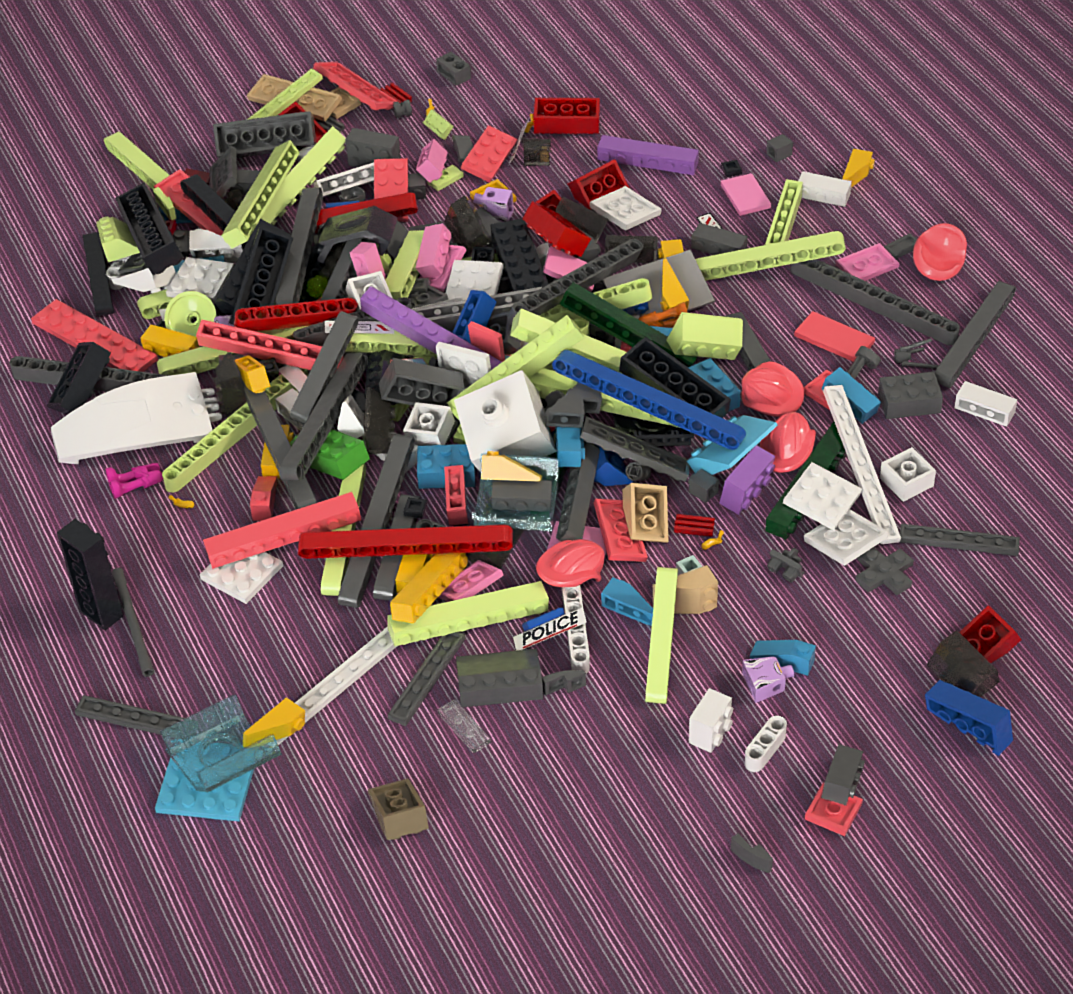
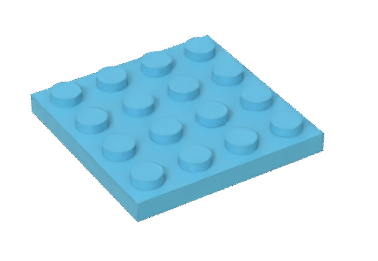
(181, 798)

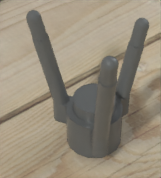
(904, 354)

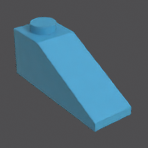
(627, 601)
(788, 652)

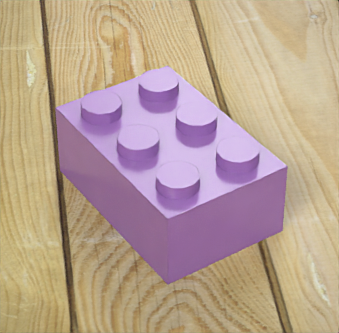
(747, 480)

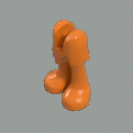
(655, 319)

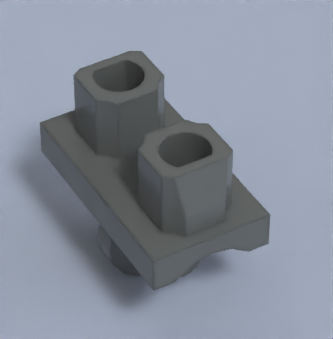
(787, 560)

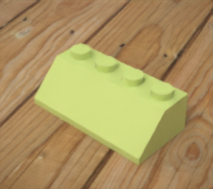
(116, 239)
(706, 336)

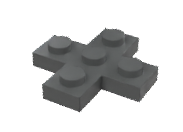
(885, 570)

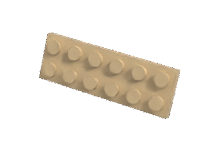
(318, 101)

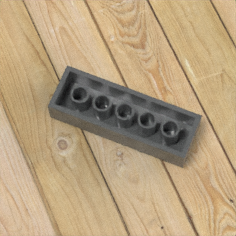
(263, 134)

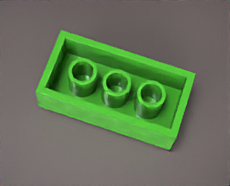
(339, 455)

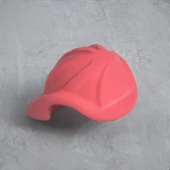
(940, 252)
(772, 390)
(789, 442)
(571, 563)

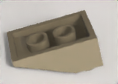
(398, 809)

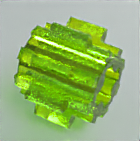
(317, 286)

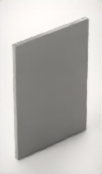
(686, 271)

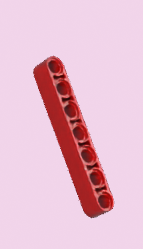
(397, 205)
(292, 314)

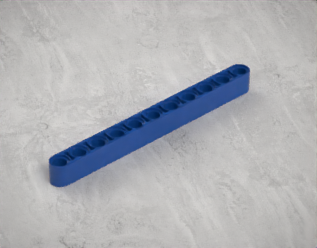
(649, 399)

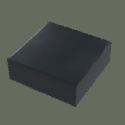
(731, 168)
(415, 507)

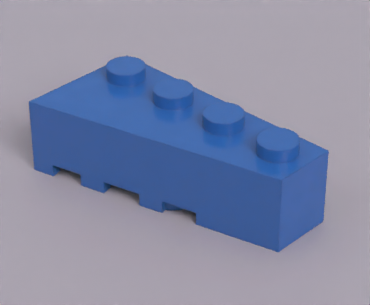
(971, 714)

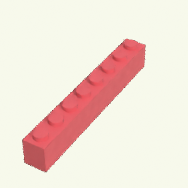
(257, 345)
(281, 530)

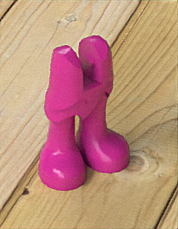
(122, 483)

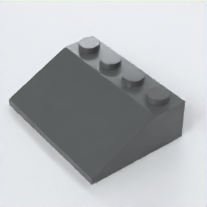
(499, 678)

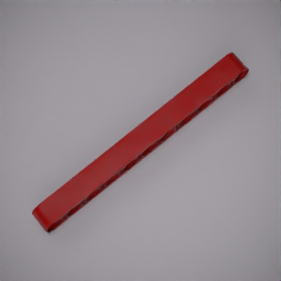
(405, 541)

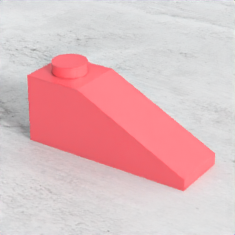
(456, 495)
(263, 498)

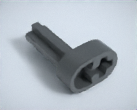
(865, 357)

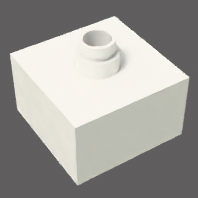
(505, 419)

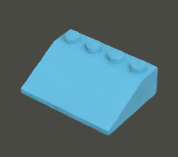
(716, 458)

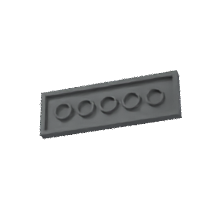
(635, 449)

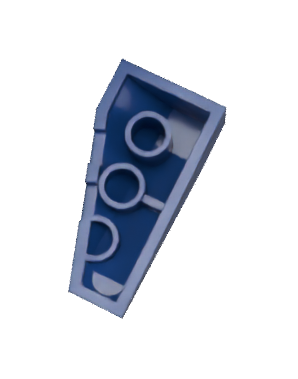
(610, 469)

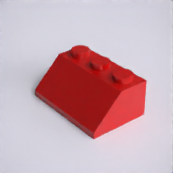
(597, 183)

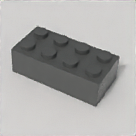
(421, 383)

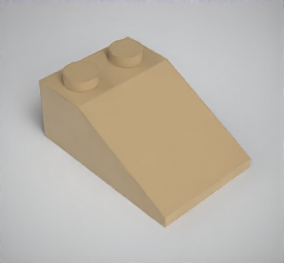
(646, 512)
(695, 592)

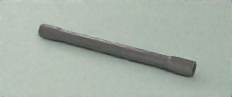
(144, 659)

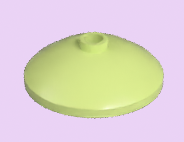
(186, 307)

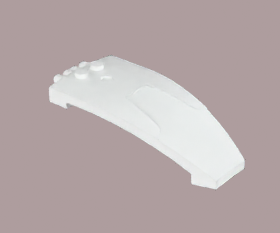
(136, 418)

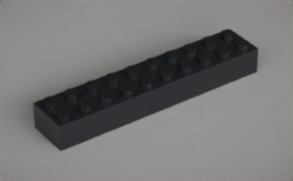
(149, 229)

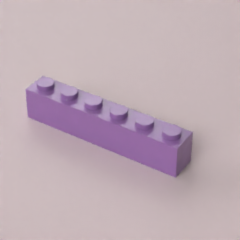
(648, 154)

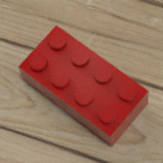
(567, 115)
(556, 229)

